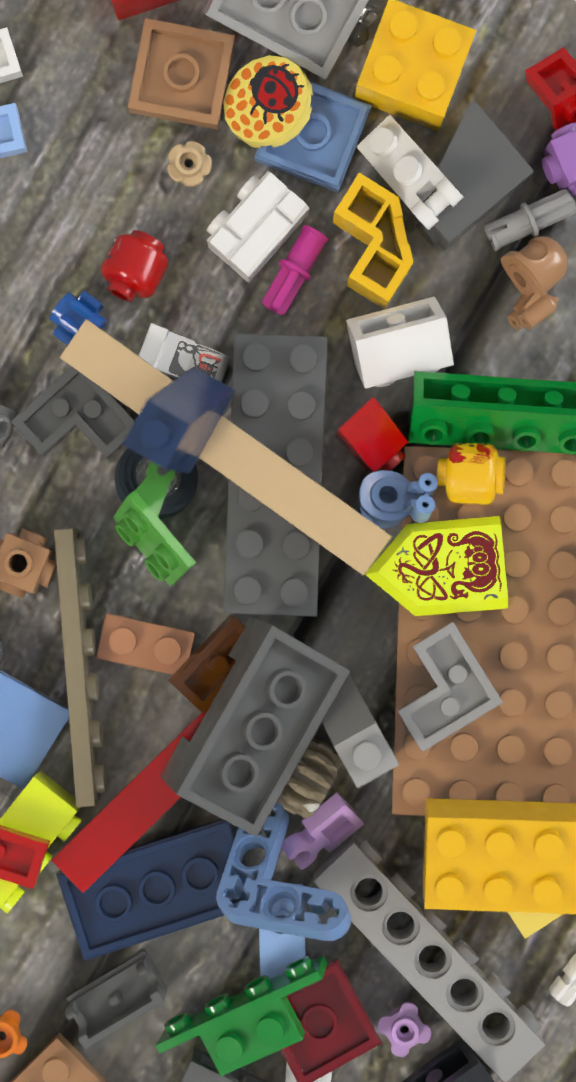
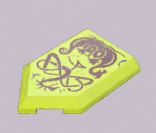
(445, 567)

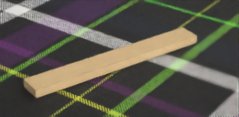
(236, 454)

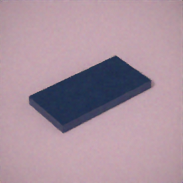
(152, 890)

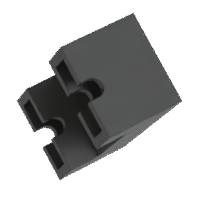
(255, 727)

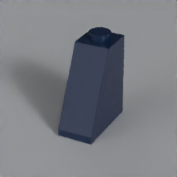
(179, 420)

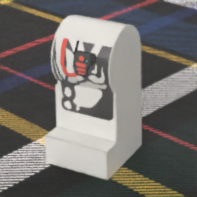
(177, 354)

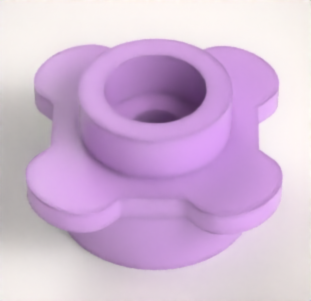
(404, 1015)

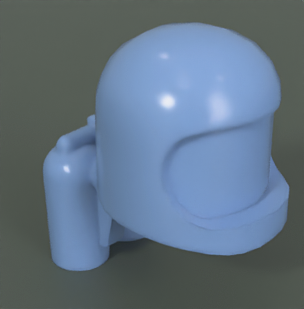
(389, 498)

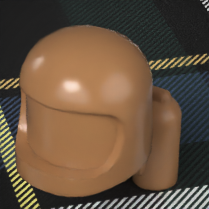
(534, 273)

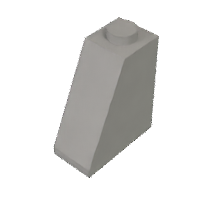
(357, 736)

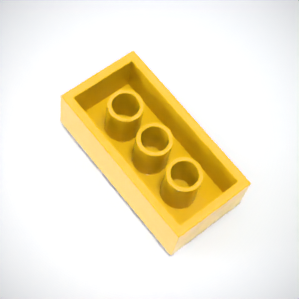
(500, 856)

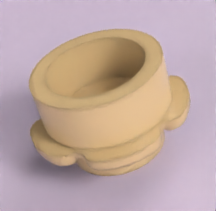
(201, 163)

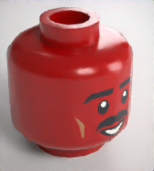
(134, 266)

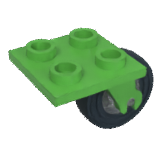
(147, 498)

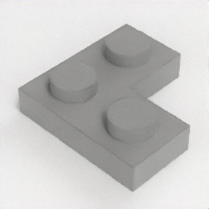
(460, 694)

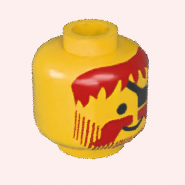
(472, 473)

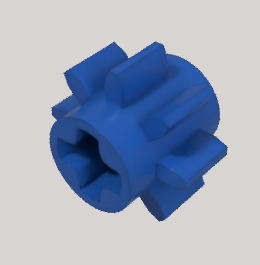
(72, 312)

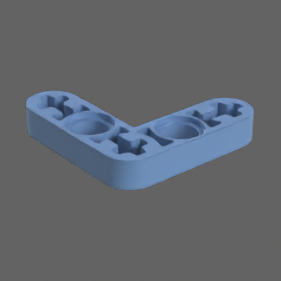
(265, 892)

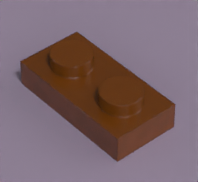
(208, 666)

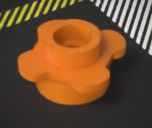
(14, 1040)

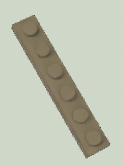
(82, 686)

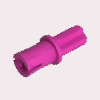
(294, 270)

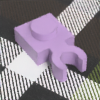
(325, 829)

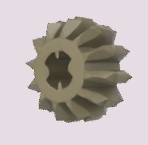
(311, 779)

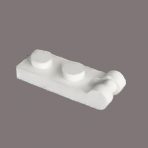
(409, 171)

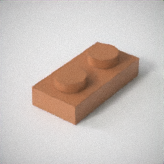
(144, 644)

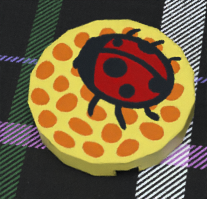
(268, 102)

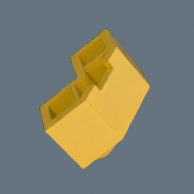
(377, 221)

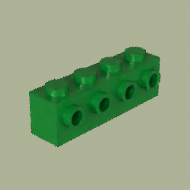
(493, 412)

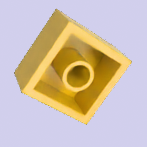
(414, 64)

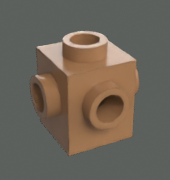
(40, 563)

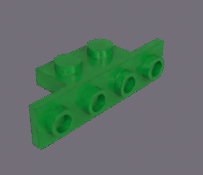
(249, 1023)

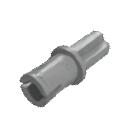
(530, 219)

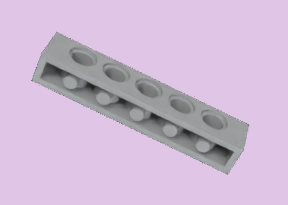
(501, 1048)

